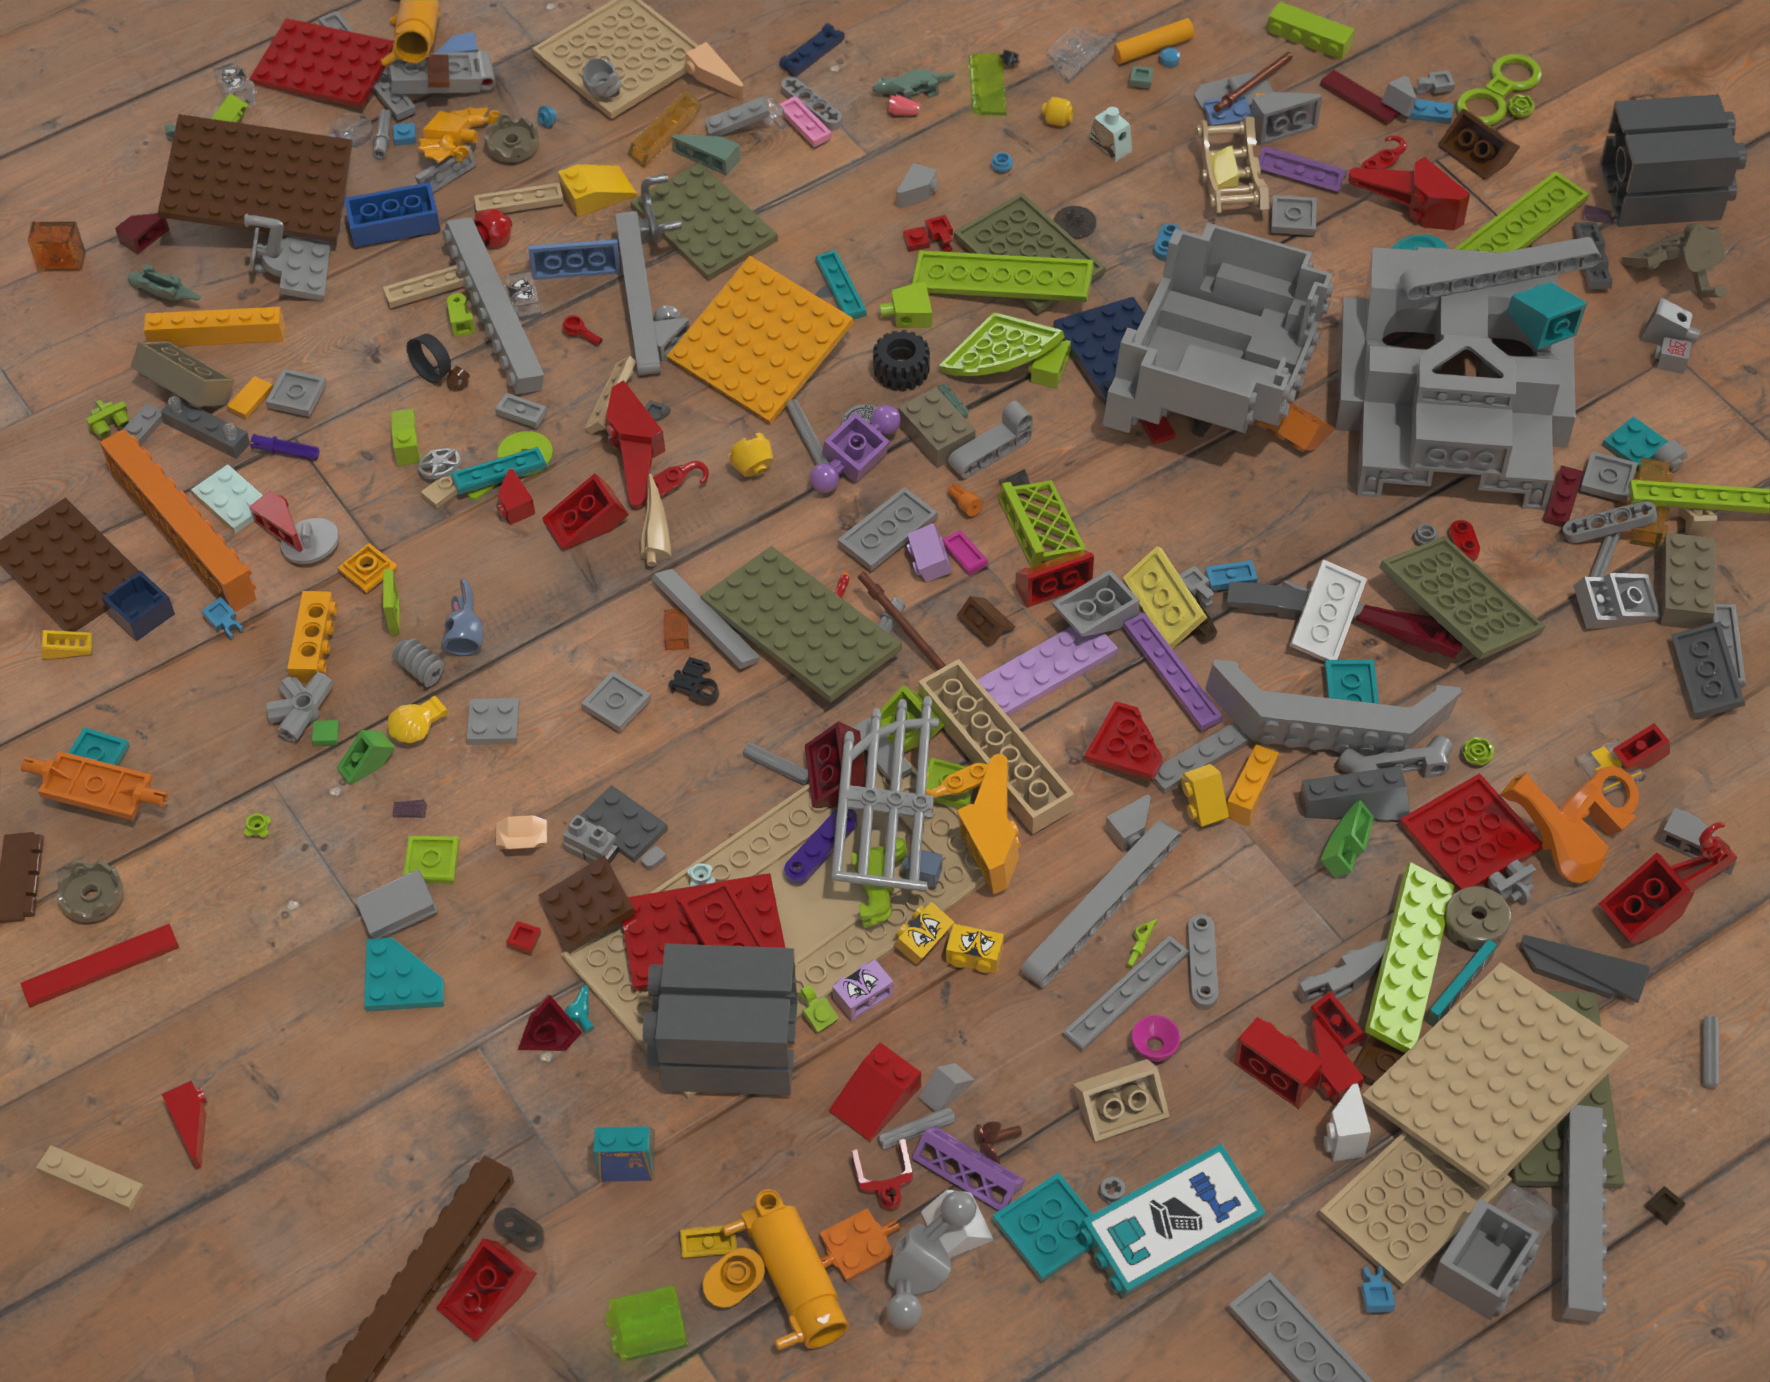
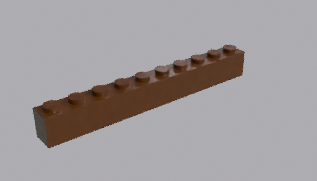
(424, 1274)

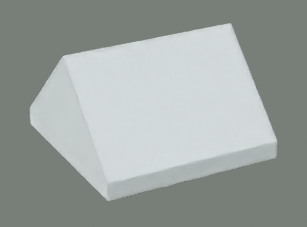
(959, 1239)

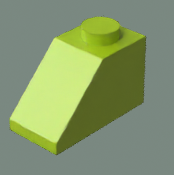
(1050, 366)

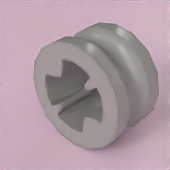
(1107, 1185)

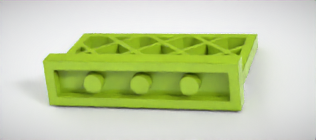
(1024, 525)

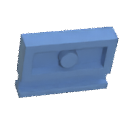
(1229, 115)

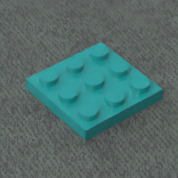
(1045, 1226)

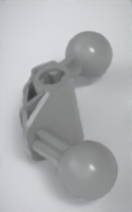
(922, 1261)

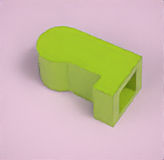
(461, 320)

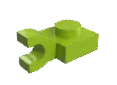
(818, 1012)

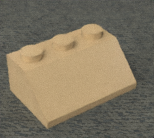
(1121, 1099)

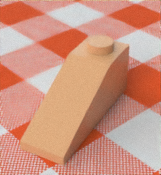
(712, 71)

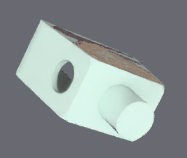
(1111, 134)

